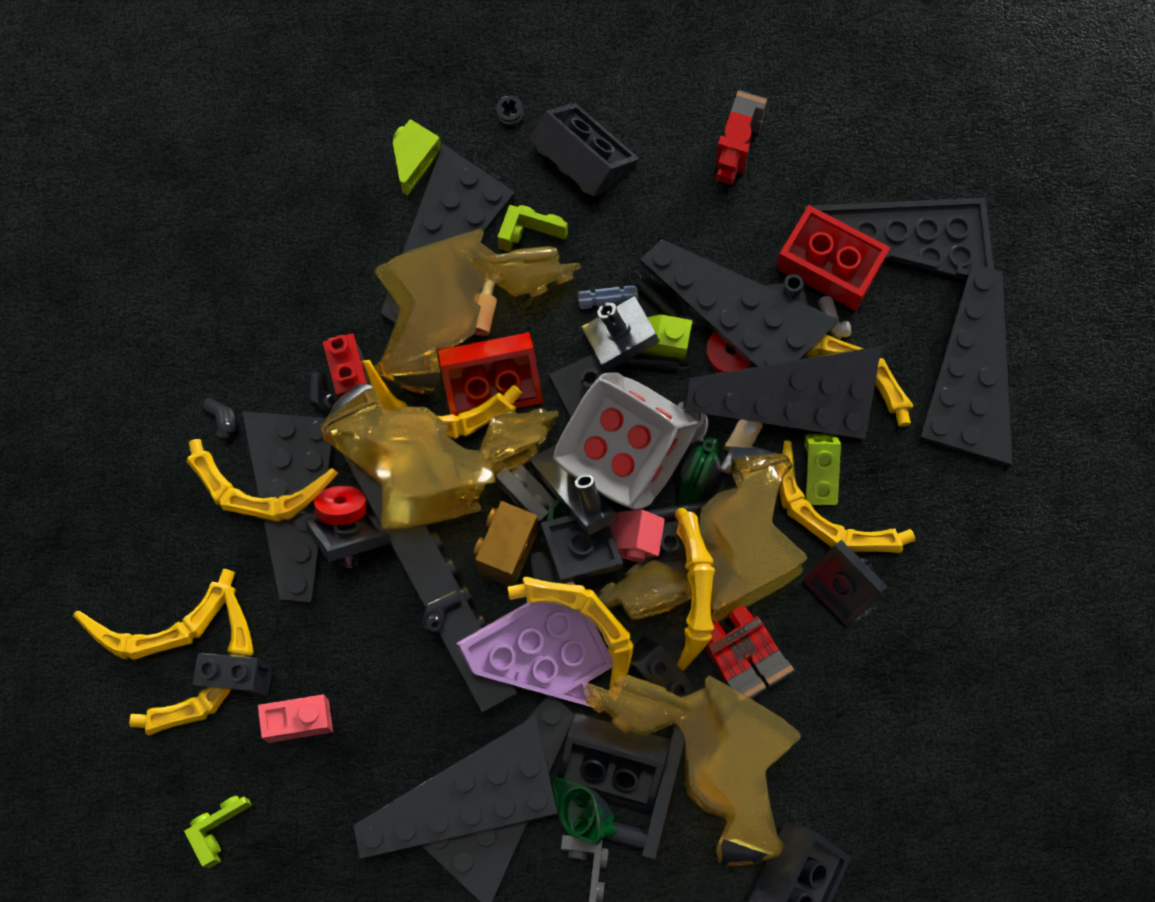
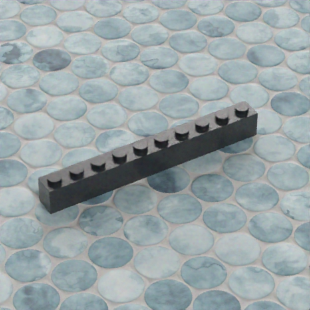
(431, 578)

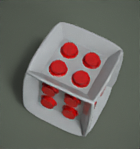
(625, 440)

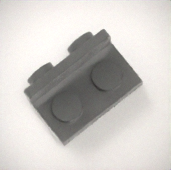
(526, 492)

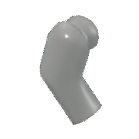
(843, 328)

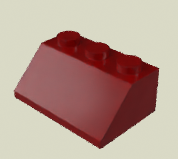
(832, 257)
(490, 367)

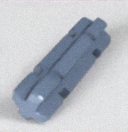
(606, 295)

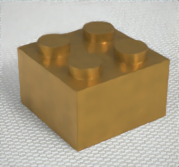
(506, 543)

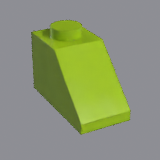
(414, 153)
(673, 336)

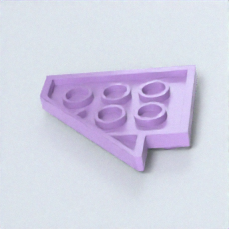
(539, 650)

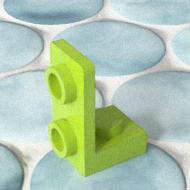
(524, 216)
(822, 468)
(206, 846)

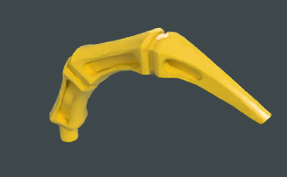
(893, 395)
(466, 422)
(236, 501)
(802, 511)
(701, 580)
(588, 605)
(177, 635)
(210, 698)

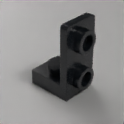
(659, 668)
(233, 673)

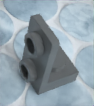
(579, 850)

